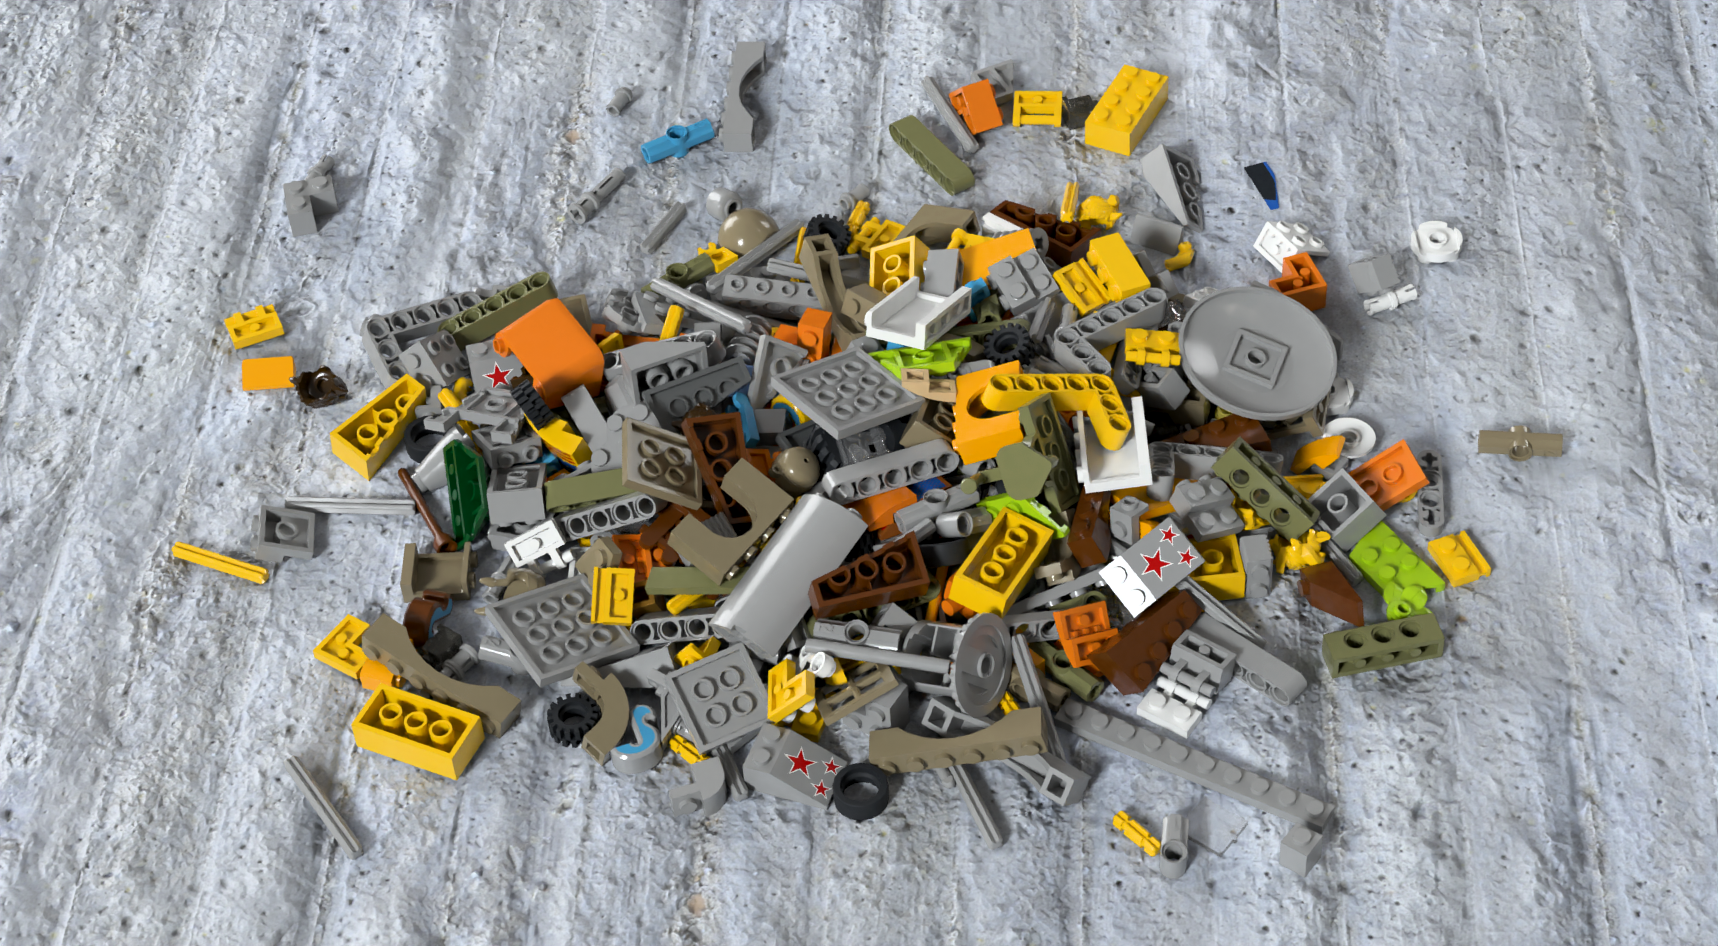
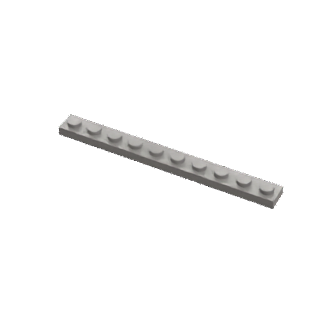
(1194, 765)

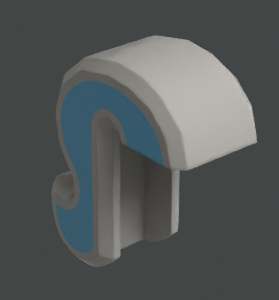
(647, 748)

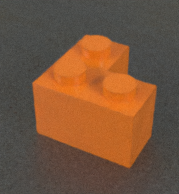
(977, 106)
(1301, 282)
(811, 334)

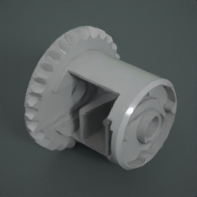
(979, 657)

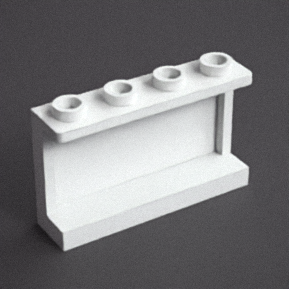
(916, 316)
(1110, 469)

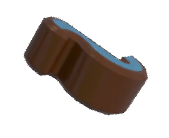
(424, 612)

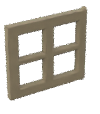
(854, 688)

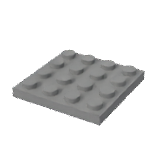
(846, 393)
(554, 630)

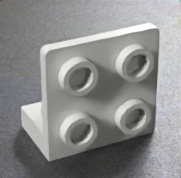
(1287, 239)

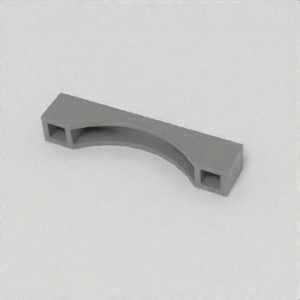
(738, 125)
(1044, 771)

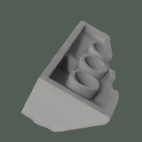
(634, 670)

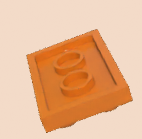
(1390, 475)

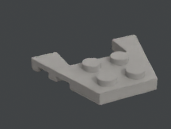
(654, 310)
(486, 406)

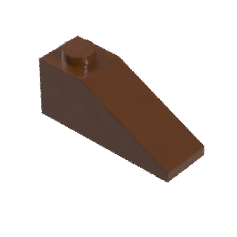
(1330, 592)

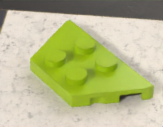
(937, 358)
(1029, 508)
(1386, 558)

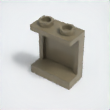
(438, 572)

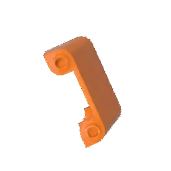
(553, 351)

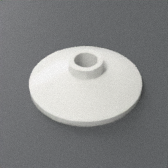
(1358, 434)

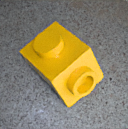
(693, 653)

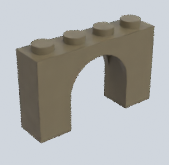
(937, 224)
(719, 555)

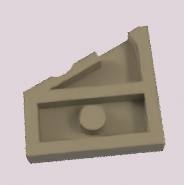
(601, 554)

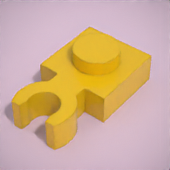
(720, 257)

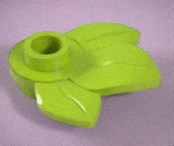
(1404, 602)

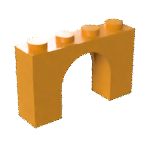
(977, 437)

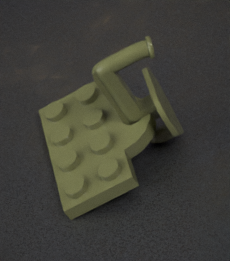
(1036, 462)

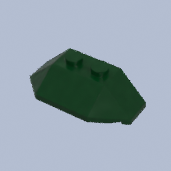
(467, 491)

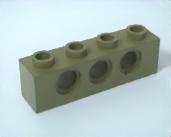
(1264, 476)
(1382, 645)

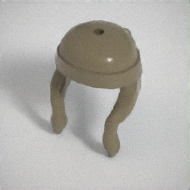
(795, 471)
(518, 582)

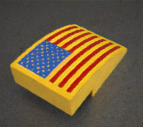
(564, 443)

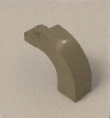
(1060, 562)
(614, 711)

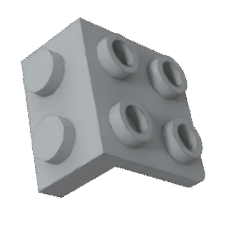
(435, 361)

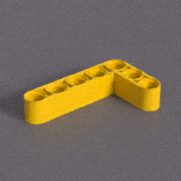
(1069, 393)

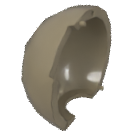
(746, 230)

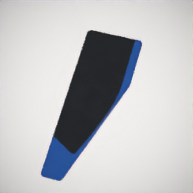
(1265, 182)

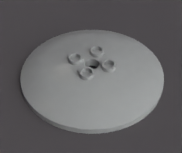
(1262, 324)

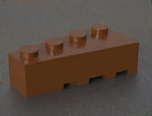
(1066, 240)
(1224, 432)
(717, 447)
(872, 580)
(1142, 645)

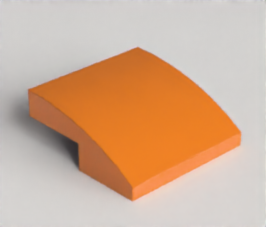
(879, 509)
(636, 557)
(1083, 630)

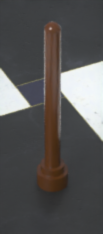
(442, 541)

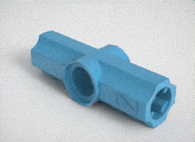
(677, 141)

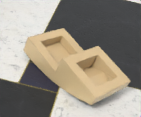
(918, 382)

